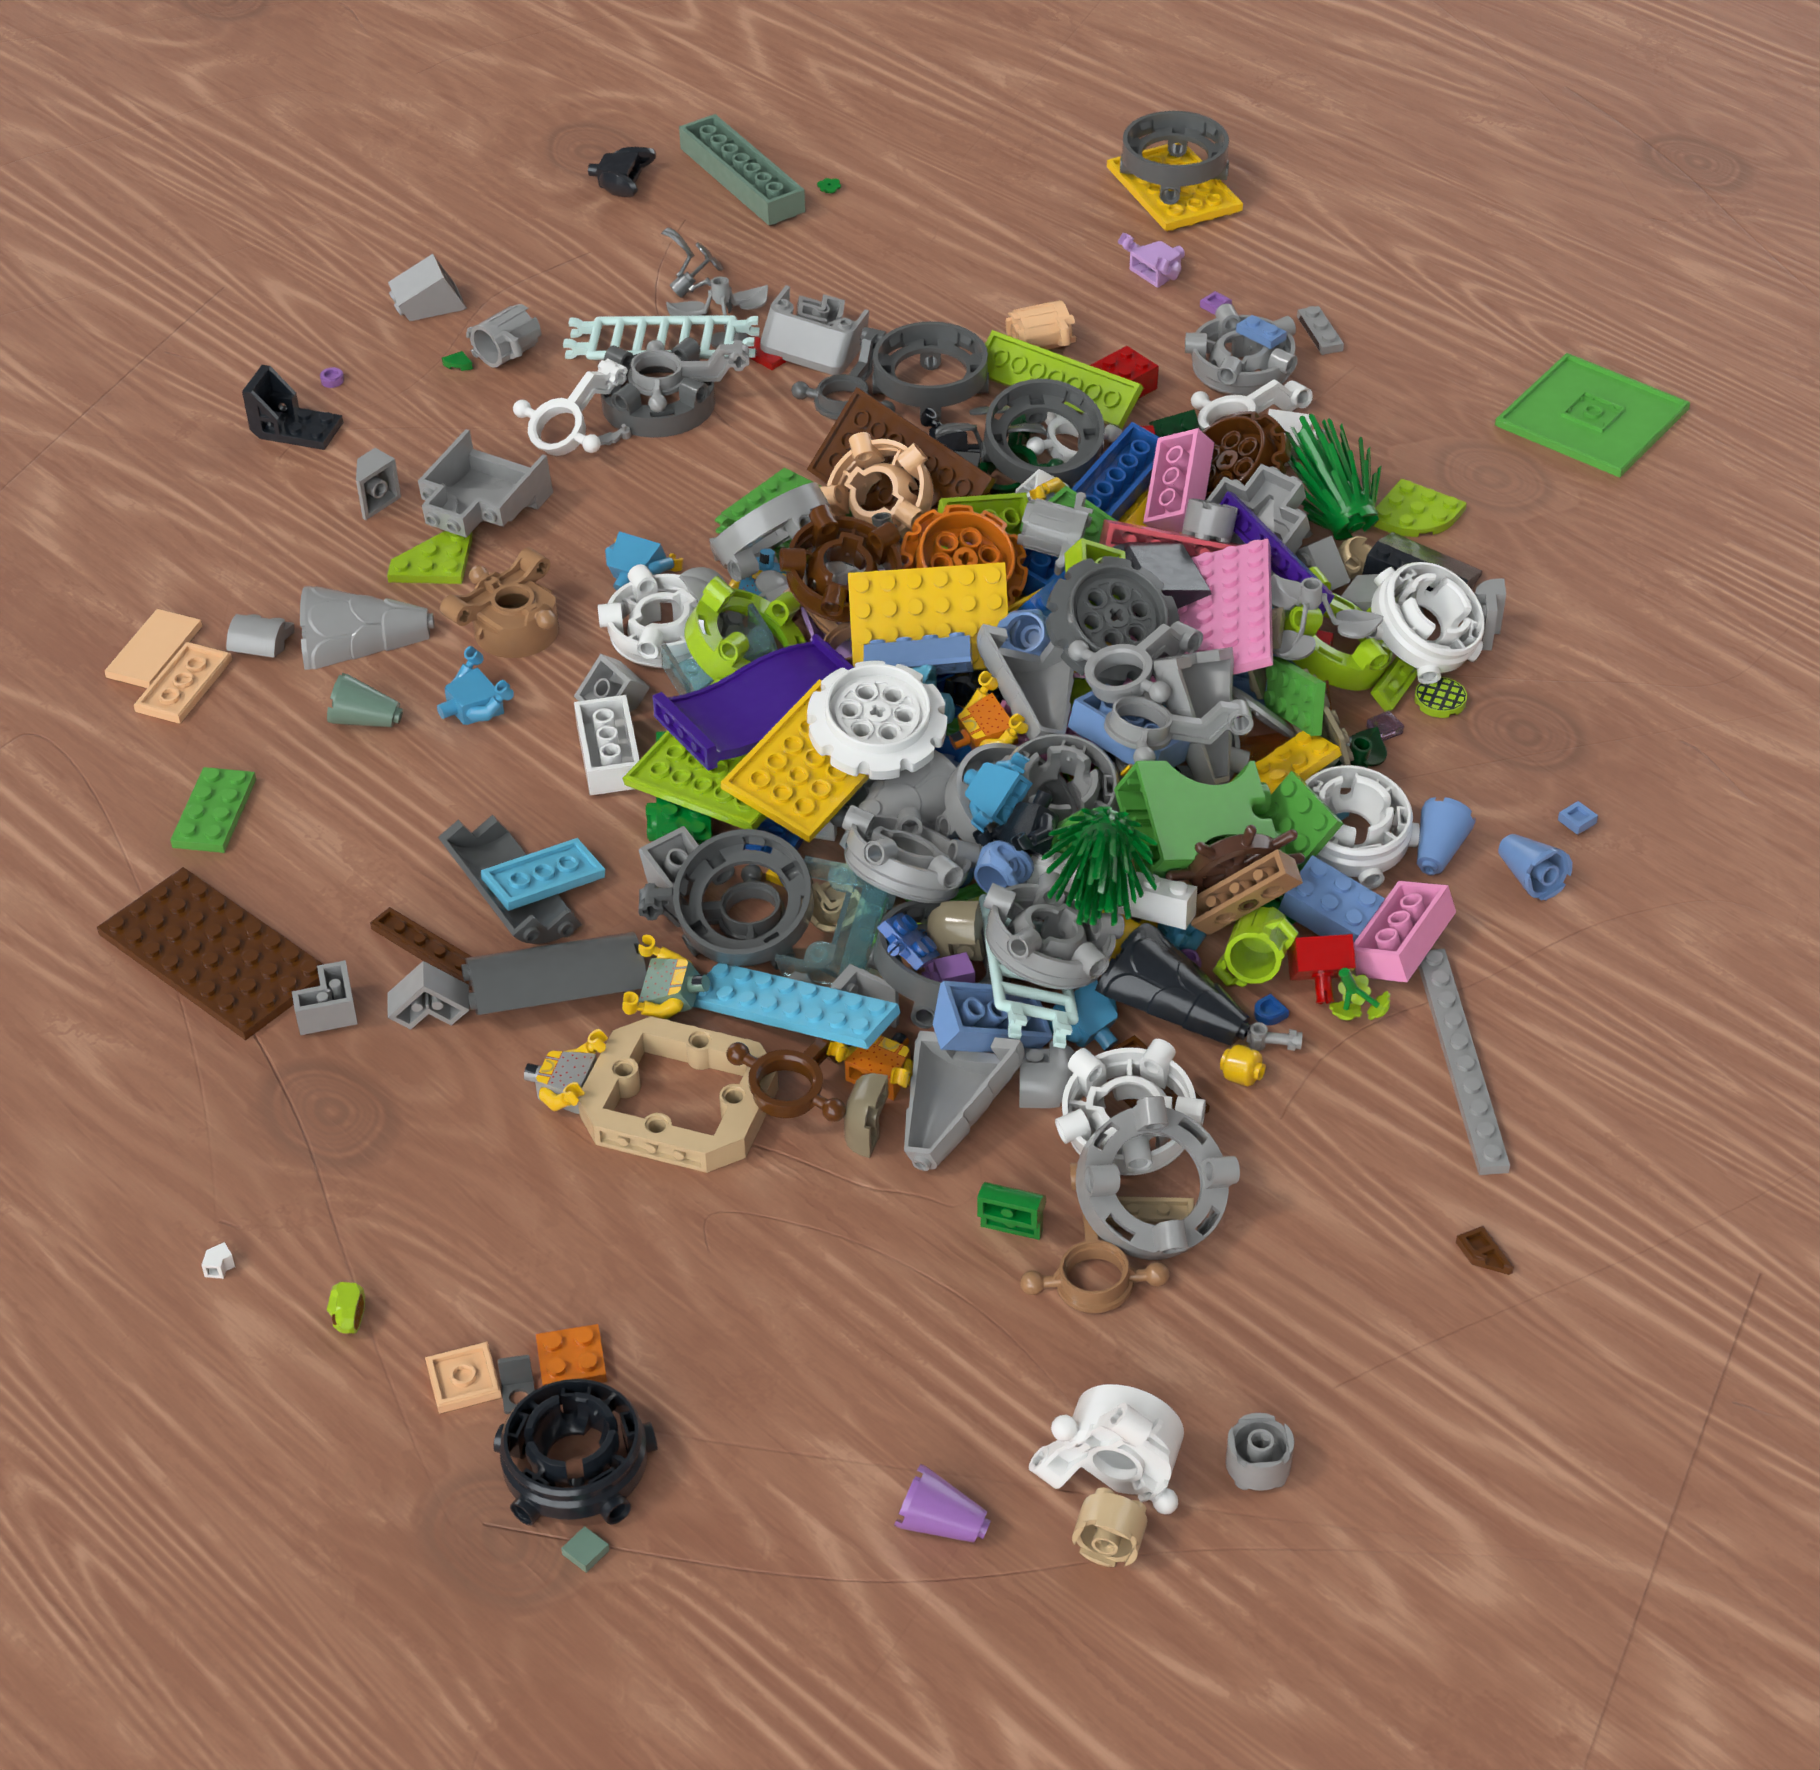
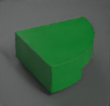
(457, 360)
(651, 821)

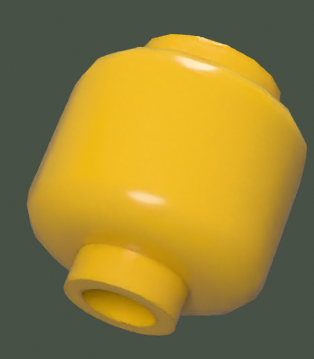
(1242, 1065)

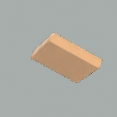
(463, 1377)

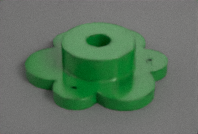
(829, 185)

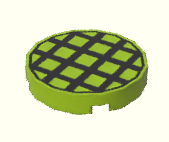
(1441, 698)

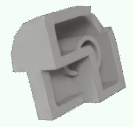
(824, 311)
(1044, 1076)

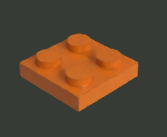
(571, 1354)

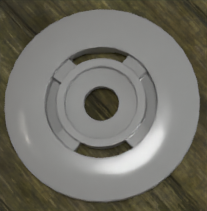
(1264, 714)

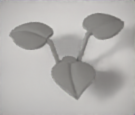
(721, 293)
(768, 582)
(1288, 593)

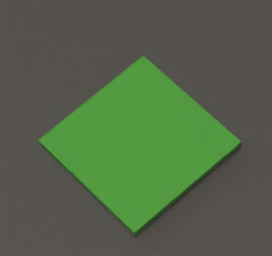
(1593, 414)

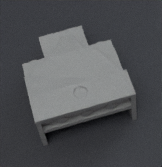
(477, 487)
(1273, 500)

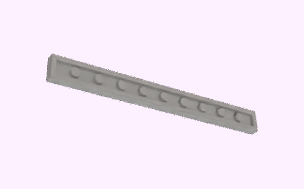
(1463, 1064)

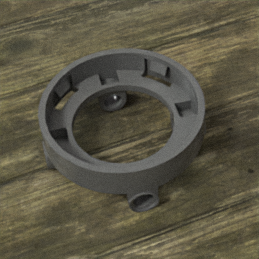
(1176, 128)
(930, 340)
(1035, 400)
(625, 406)
(715, 863)
(904, 980)

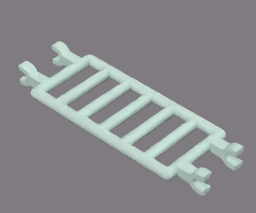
(594, 328)
(1018, 1011)

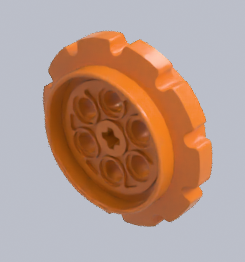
(955, 528)

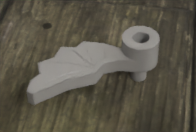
(610, 437)

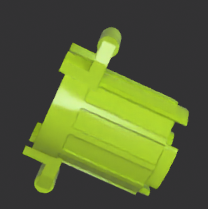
(1256, 947)

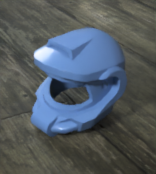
(1025, 631)
(1002, 865)

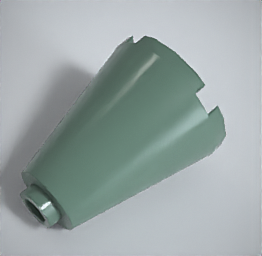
(361, 705)

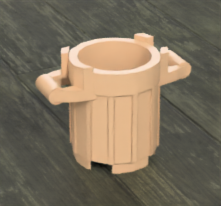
(1042, 325)

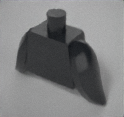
(620, 169)

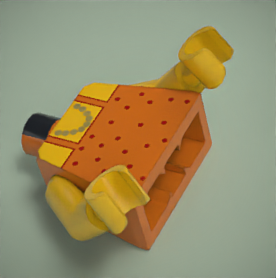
(985, 720)
(883, 1057)

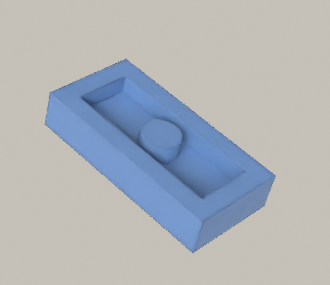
(1261, 331)

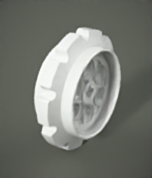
(877, 720)

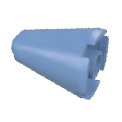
(1442, 832)
(1536, 865)

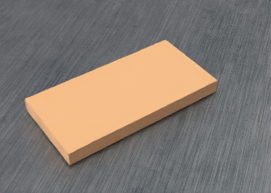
(152, 648)
(183, 682)

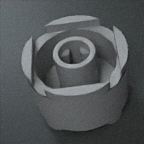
(1209, 520)
(1259, 1452)

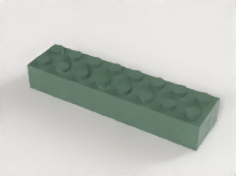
(742, 169)

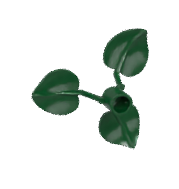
(1367, 749)

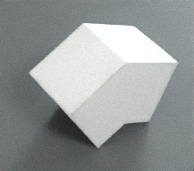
(217, 1261)

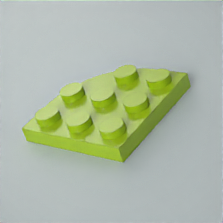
(1417, 509)

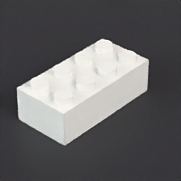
(606, 742)

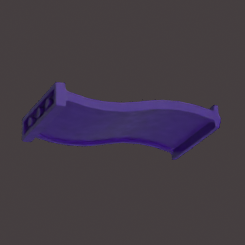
(744, 706)

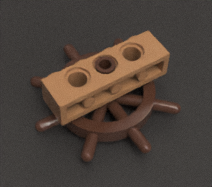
(1239, 876)

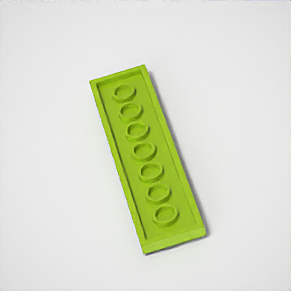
(1019, 361)

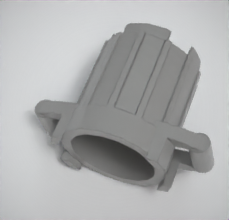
(504, 335)
(1054, 527)

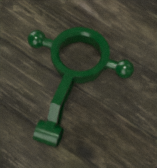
(1016, 441)

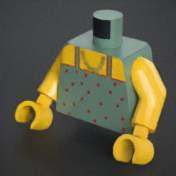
(668, 984)

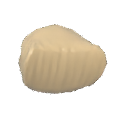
(1354, 554)

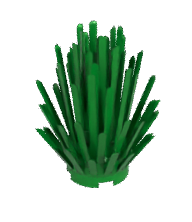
(1334, 479)
(1103, 854)

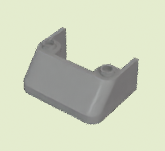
(811, 342)

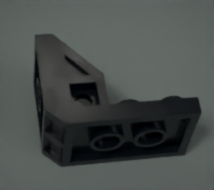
(283, 423)

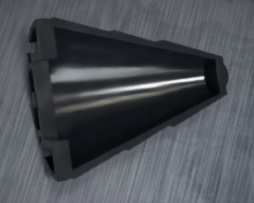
(1170, 986)

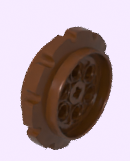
(1245, 444)

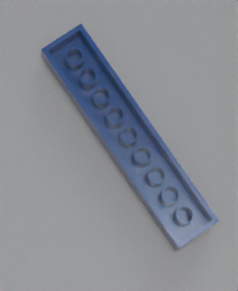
(1110, 485)

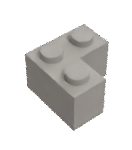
(1327, 558)
(427, 992)
(328, 1004)

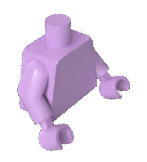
(1154, 261)

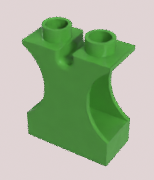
(1186, 812)

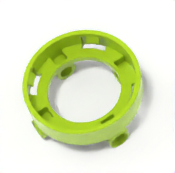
(723, 657)
(1341, 669)

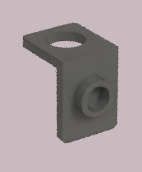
(515, 1376)

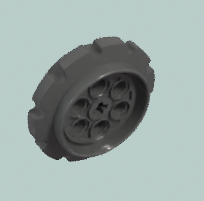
(1111, 618)

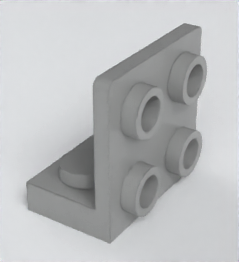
(864, 983)

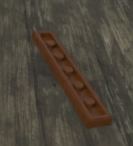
(420, 942)

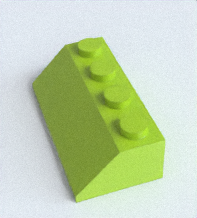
(1005, 506)

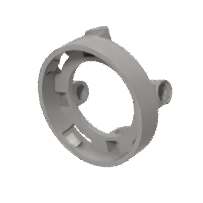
(765, 529)
(957, 817)
(1100, 1179)

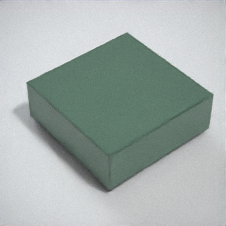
(585, 1549)

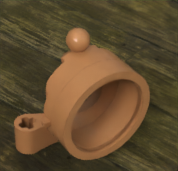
(498, 627)

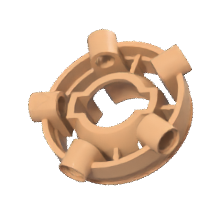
(869, 455)

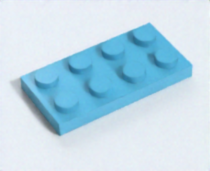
(542, 874)

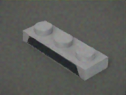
(1320, 330)

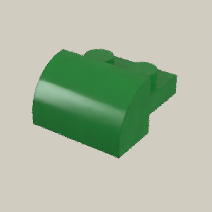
(1011, 1210)

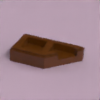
(1483, 1251)

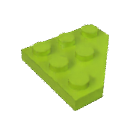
(433, 561)

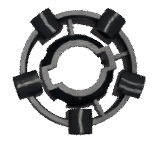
(607, 1477)

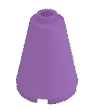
(941, 1509)

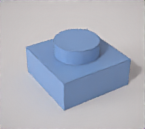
(1577, 817)

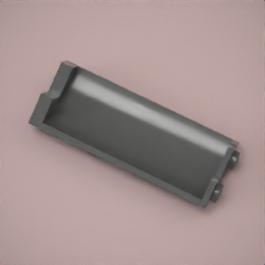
(493, 845)
(554, 973)

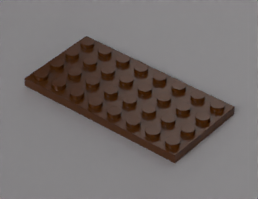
(948, 470)
(212, 952)

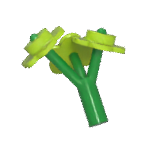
(1357, 991)

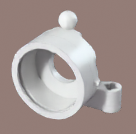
(1120, 1439)

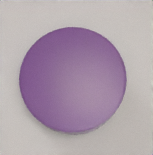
(331, 377)

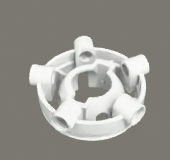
(642, 601)
(1407, 628)
(1370, 798)
(1090, 1080)

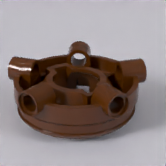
(842, 540)

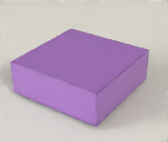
(1213, 301)

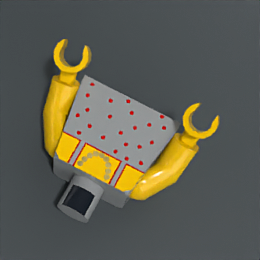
(565, 1072)

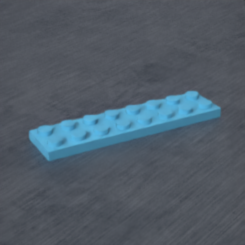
(796, 1005)

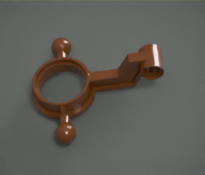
(804, 1063)

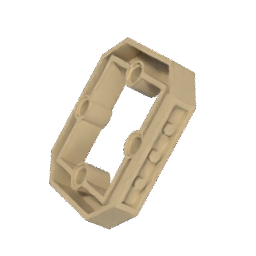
(654, 1137)

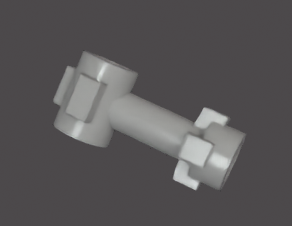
(1259, 1036)

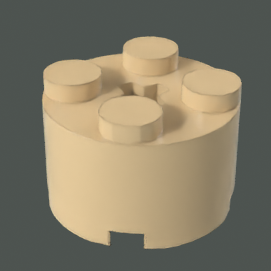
(1110, 1528)

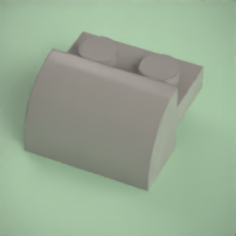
(1492, 599)
(258, 635)

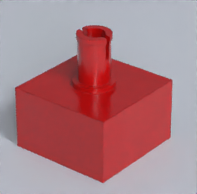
(1321, 960)

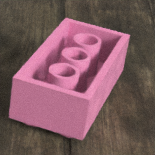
(1177, 475)
(1403, 930)

